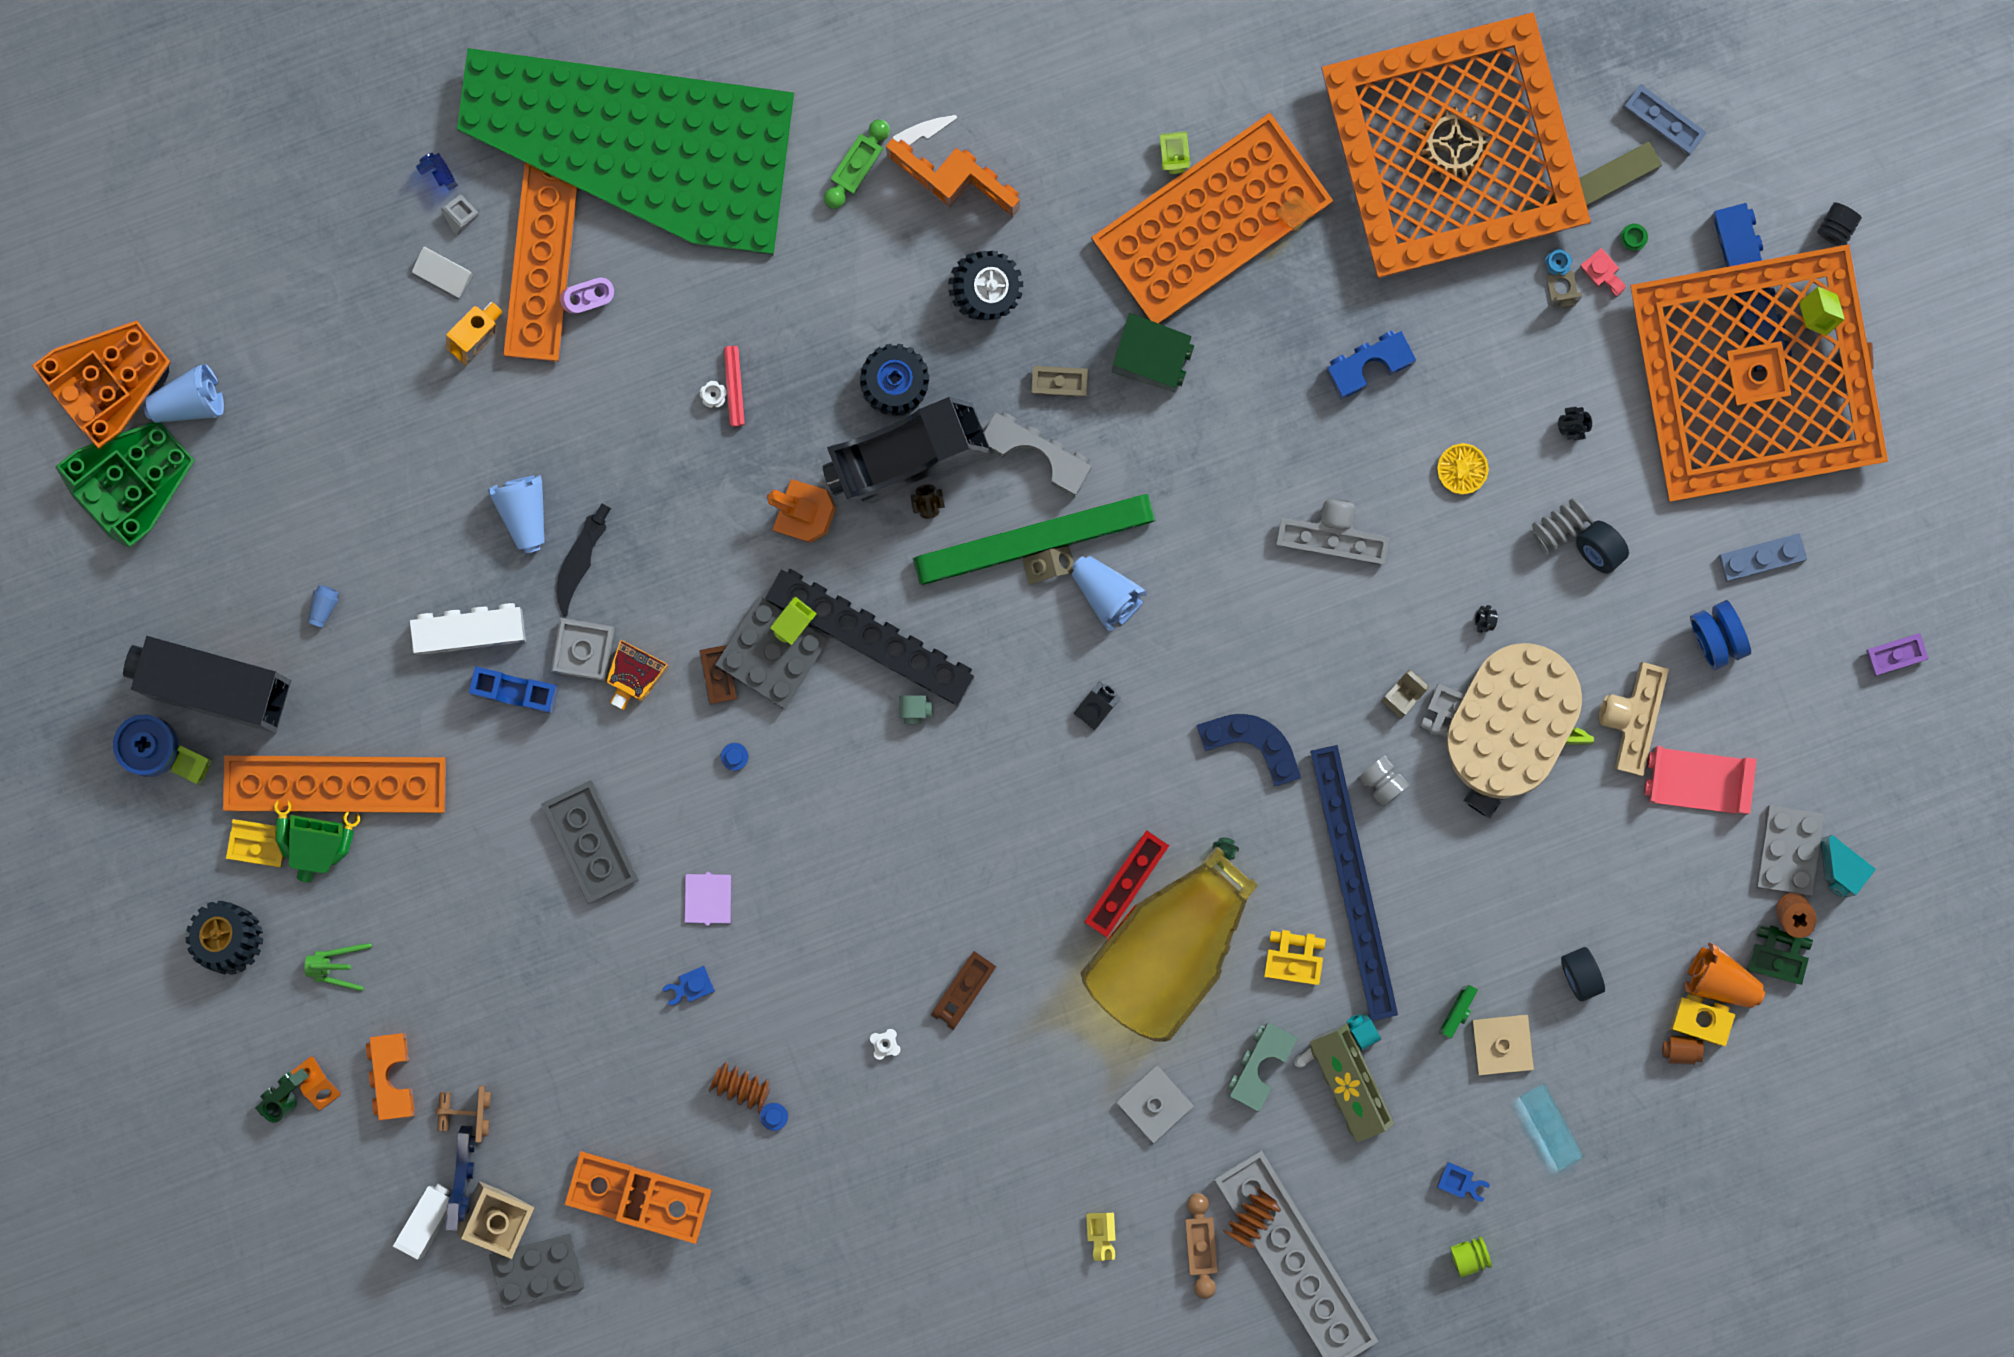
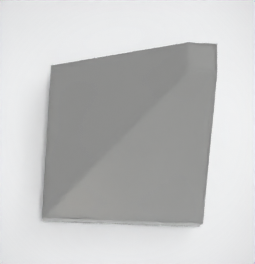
(459, 214)

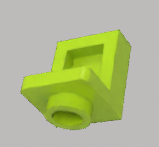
(1175, 151)

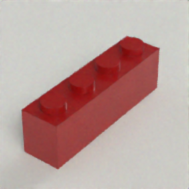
(1126, 884)

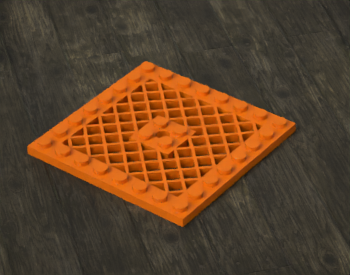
(1856, 368)

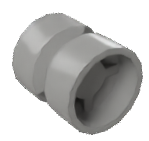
(1383, 781)

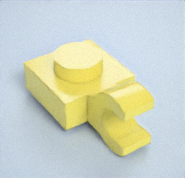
(1101, 1231)

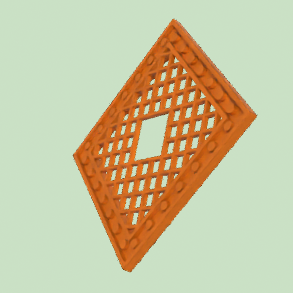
(1516, 32)

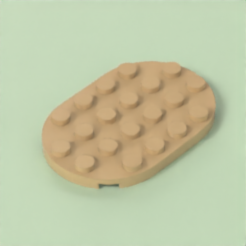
(1514, 720)

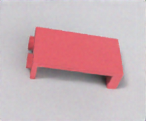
(1700, 781)

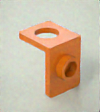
(315, 1083)

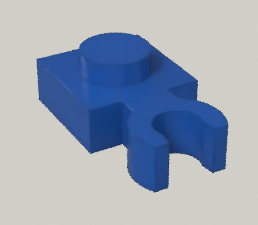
(693, 985)
(1458, 1181)

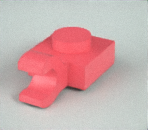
(1601, 270)

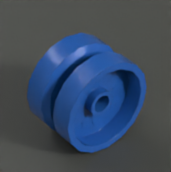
(1720, 635)
(130, 740)

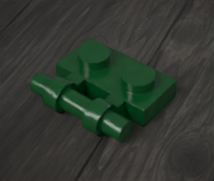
(1778, 963)

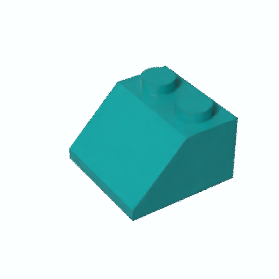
(1843, 867)

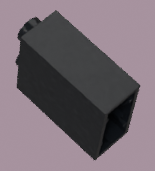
(207, 683)

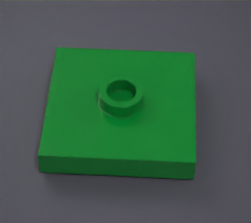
(1459, 1012)

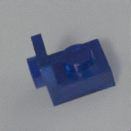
(441, 174)

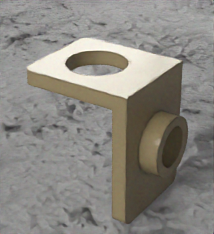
(1564, 300)
(1047, 564)

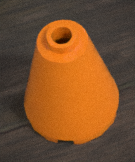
(1723, 979)

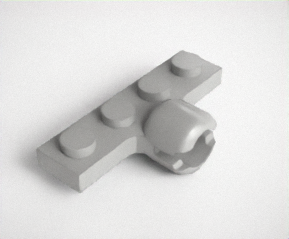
(1334, 534)

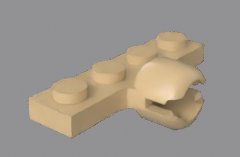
(1635, 717)

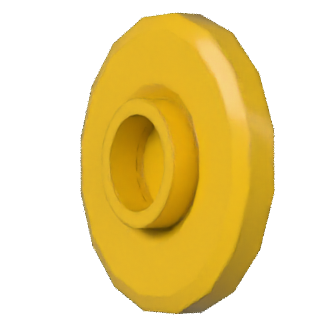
(1462, 469)

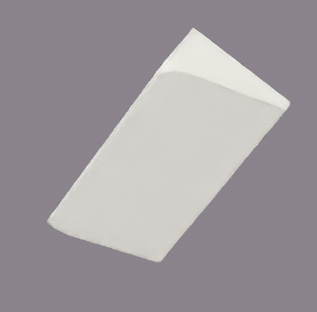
(442, 272)

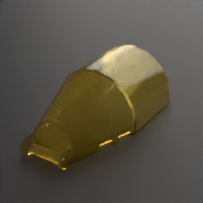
(1169, 950)

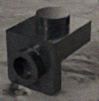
(1097, 705)

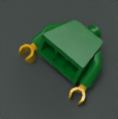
(312, 843)

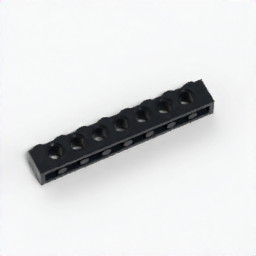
(952, 691)

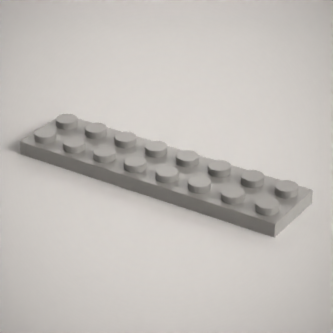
(1299, 1263)

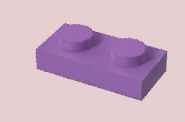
(1897, 654)

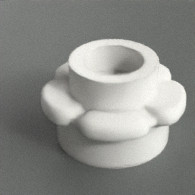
(705, 394)

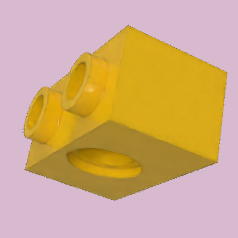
(1685, 1020)

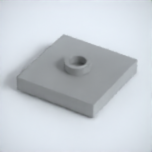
(583, 649)
(1155, 1104)

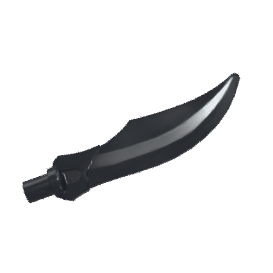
(579, 557)

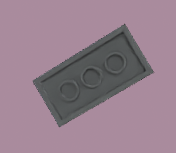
(589, 842)

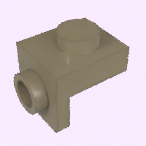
(1405, 693)

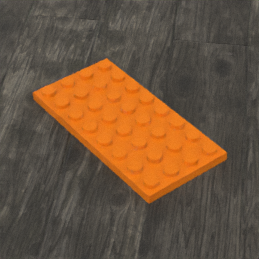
(1209, 220)

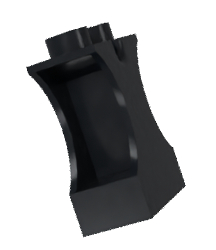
(912, 449)

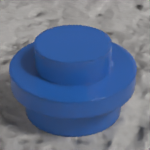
(734, 756)
(774, 1116)

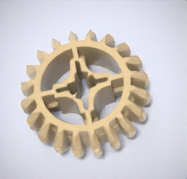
(1466, 144)

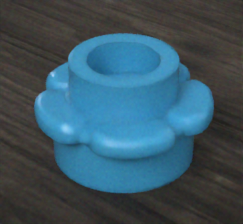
(1558, 254)

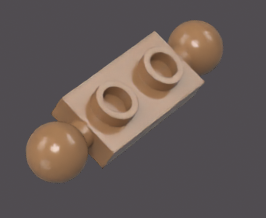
(1201, 1246)

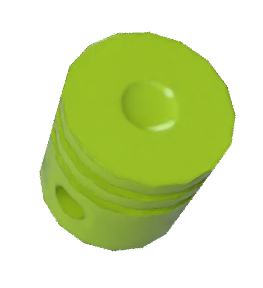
(1470, 1257)

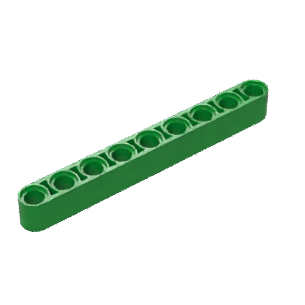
(1034, 539)

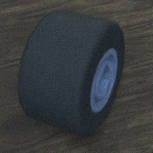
(1602, 547)
(1583, 974)

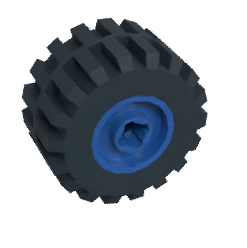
(894, 379)

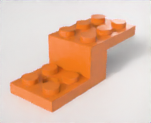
(953, 176)
(638, 1197)

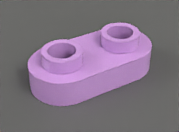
(585, 295)

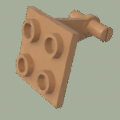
(484, 1102)

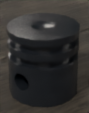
(1839, 224)
(1482, 804)

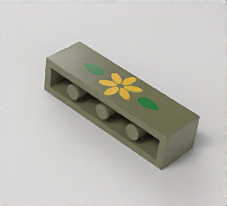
(1351, 1083)

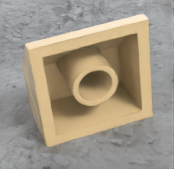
(495, 1220)

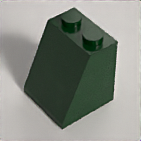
(1152, 353)

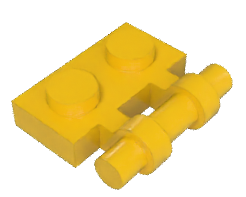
(1294, 966)

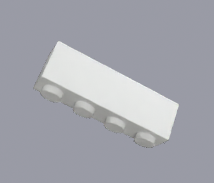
(468, 630)

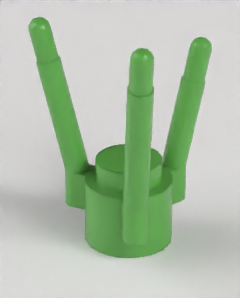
(319, 966)

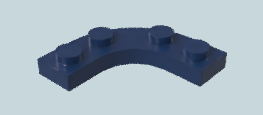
(1256, 732)
(458, 1203)

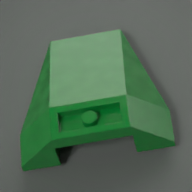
(127, 480)

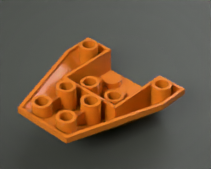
(103, 378)

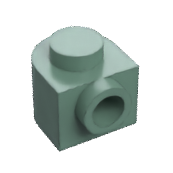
(914, 709)

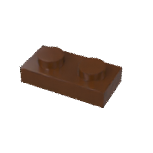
(718, 684)

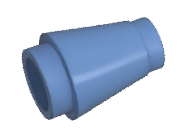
(322, 605)

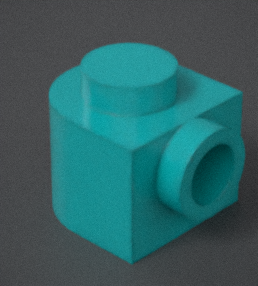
(1363, 1031)

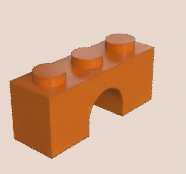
(384, 1053)

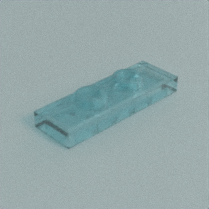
(1551, 1126)

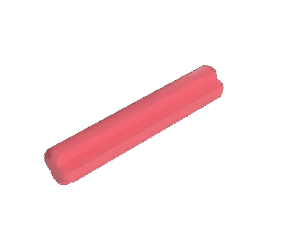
(734, 386)

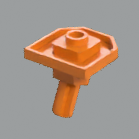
(803, 511)

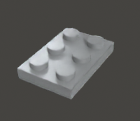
(1790, 850)

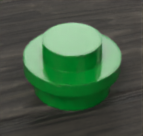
(1634, 237)

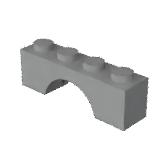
(1067, 469)

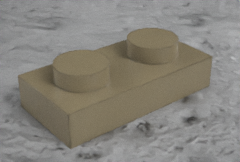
(1059, 381)

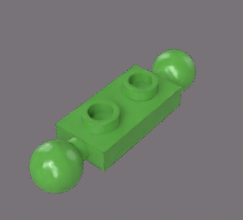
(856, 164)

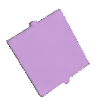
(707, 898)

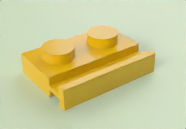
(254, 844)

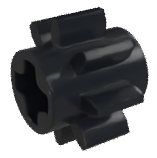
(1575, 423)

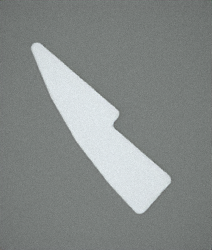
(925, 129)

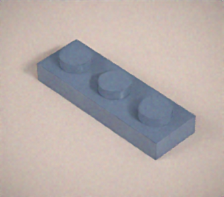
(1665, 120)
(1763, 557)

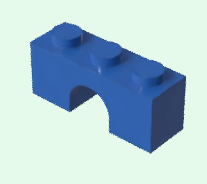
(1391, 352)
(513, 690)

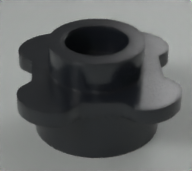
(1486, 619)

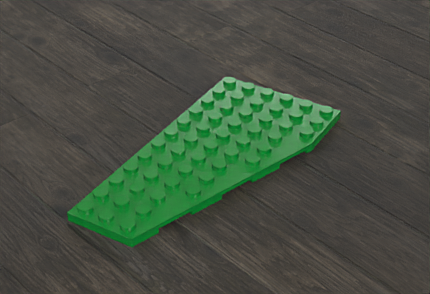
(655, 145)

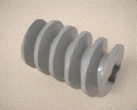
(1561, 524)

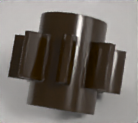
(927, 501)

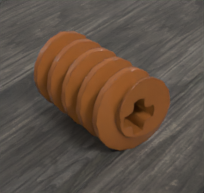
(1796, 915)
(740, 1087)
(1253, 1218)

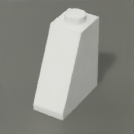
(424, 1222)

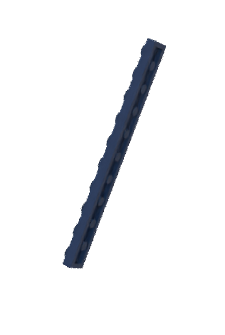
(1354, 883)

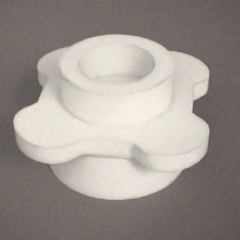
(881, 1051)

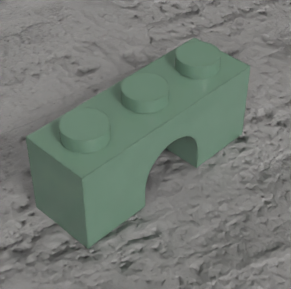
(1270, 1043)

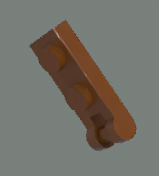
(964, 989)

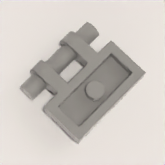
(1445, 704)

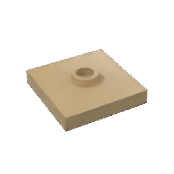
(1502, 1044)

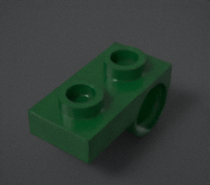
(281, 1101)

